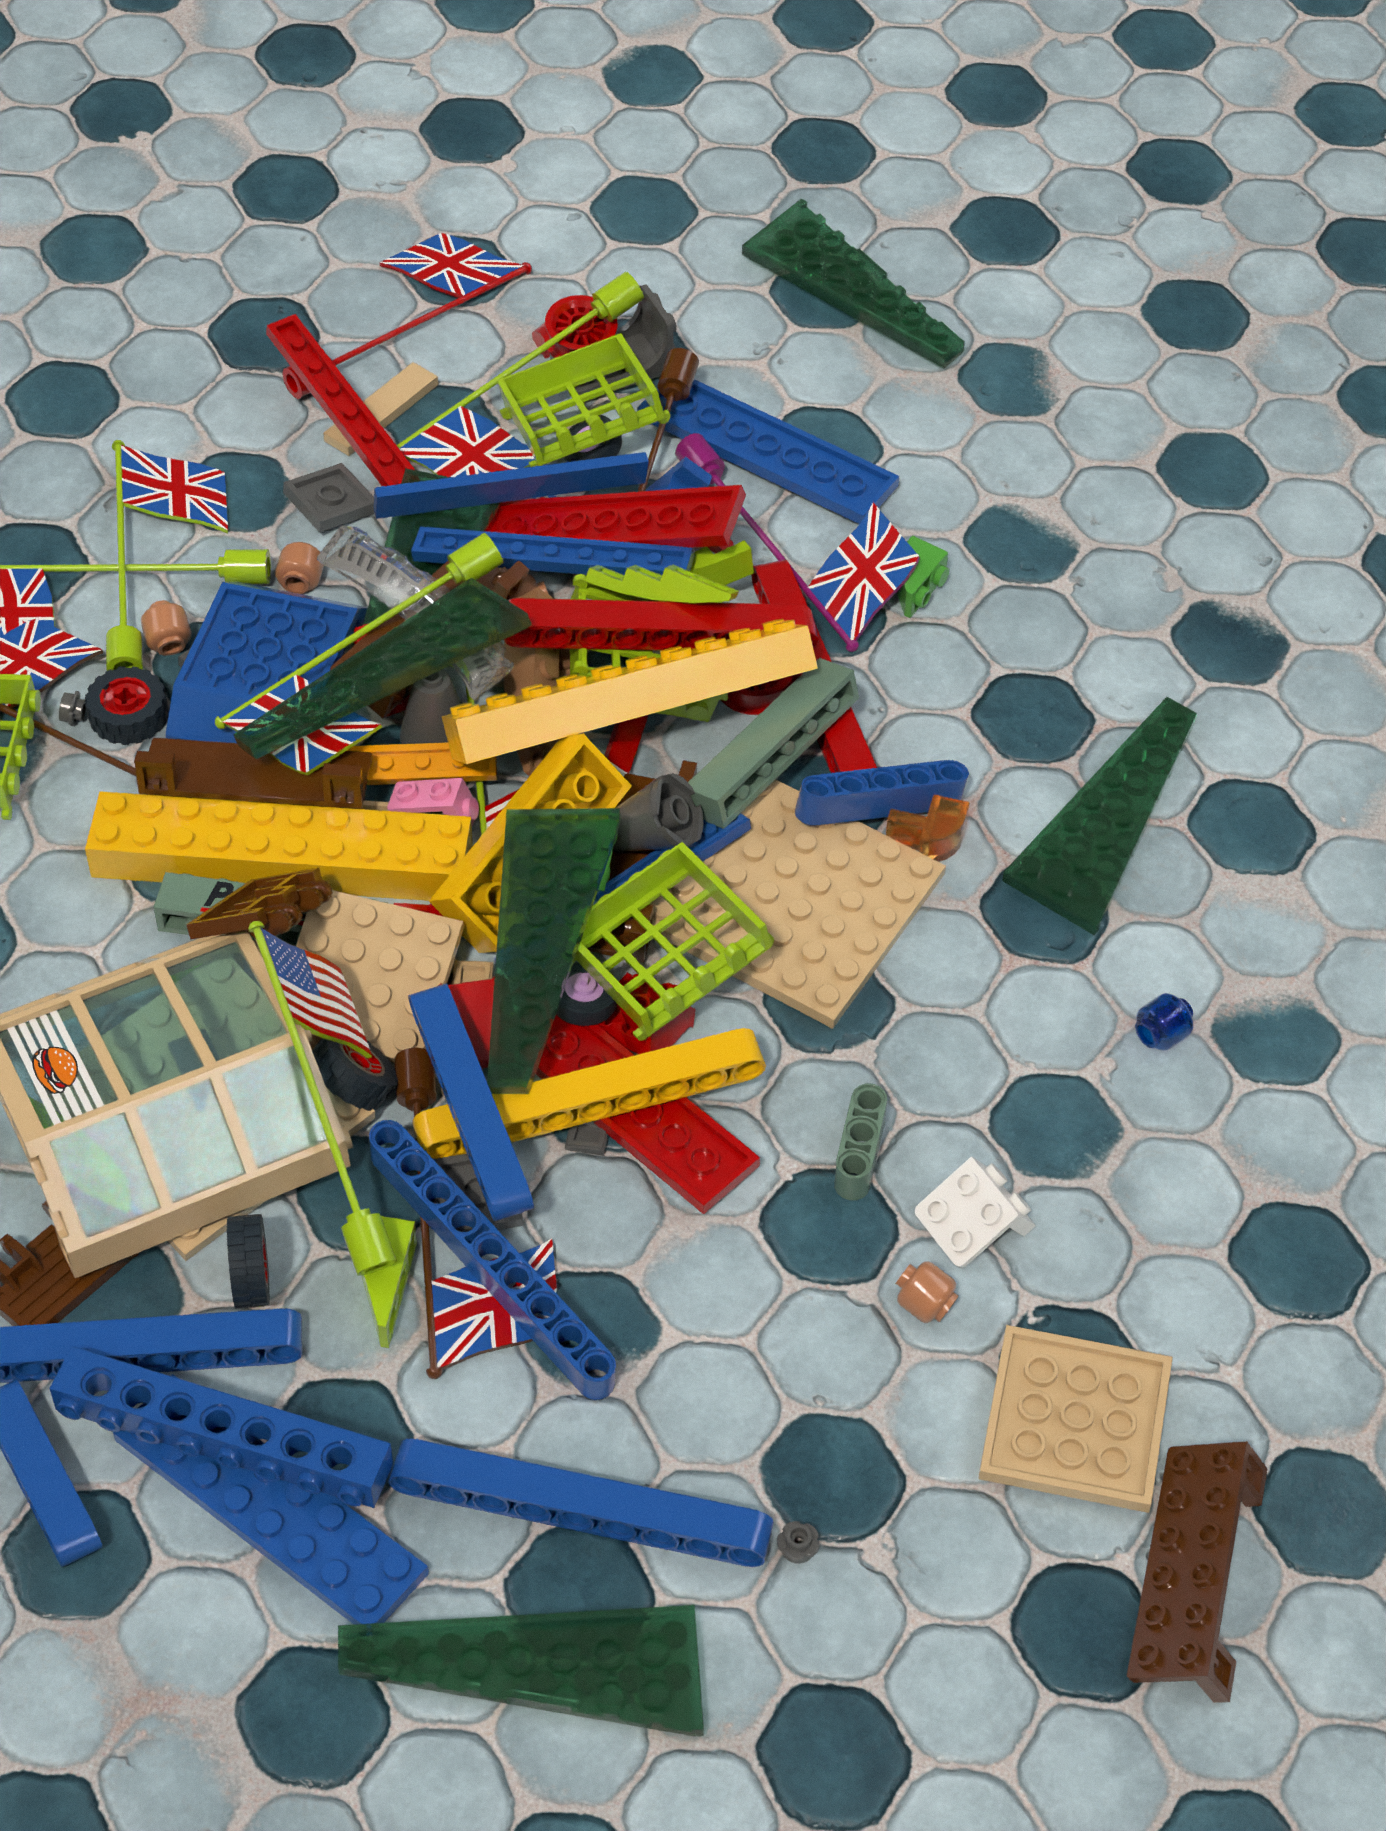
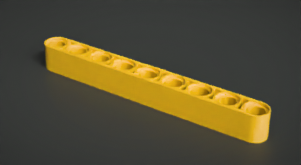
(607, 1090)

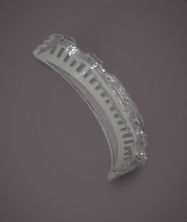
(393, 580)

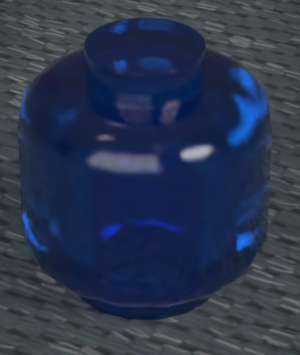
(1164, 1022)

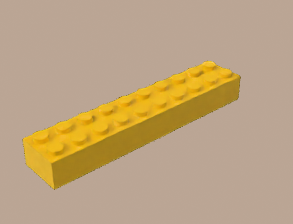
(628, 692)
(245, 840)

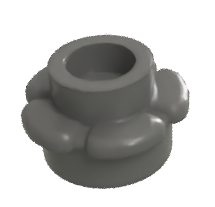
(72, 708)
(797, 1552)

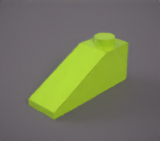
(387, 1286)

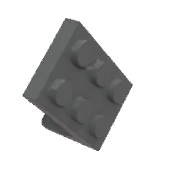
(649, 337)

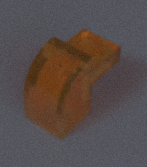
(934, 835)

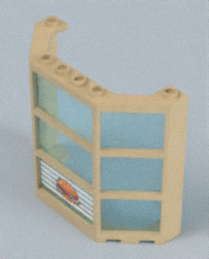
(162, 1099)

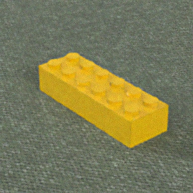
(567, 778)

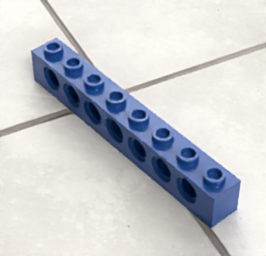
(206, 1409)

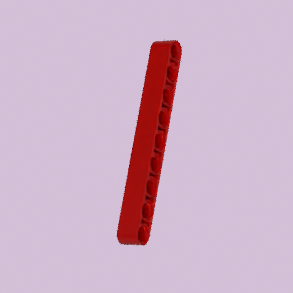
(643, 623)
(843, 741)

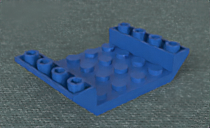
(248, 645)

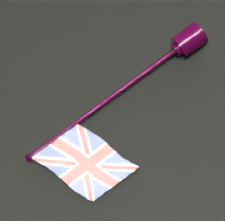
(854, 577)

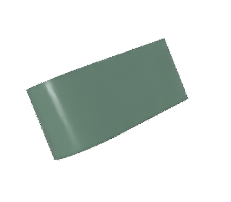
(860, 1156)

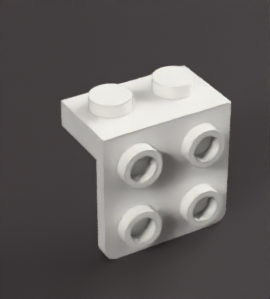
(972, 1211)

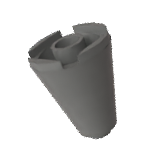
(426, 704)
(659, 816)

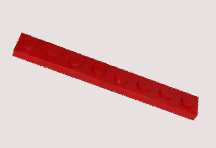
(339, 400)

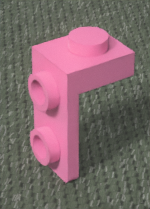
(434, 795)

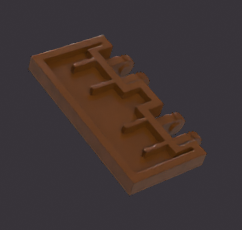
(271, 900)
(41, 1282)

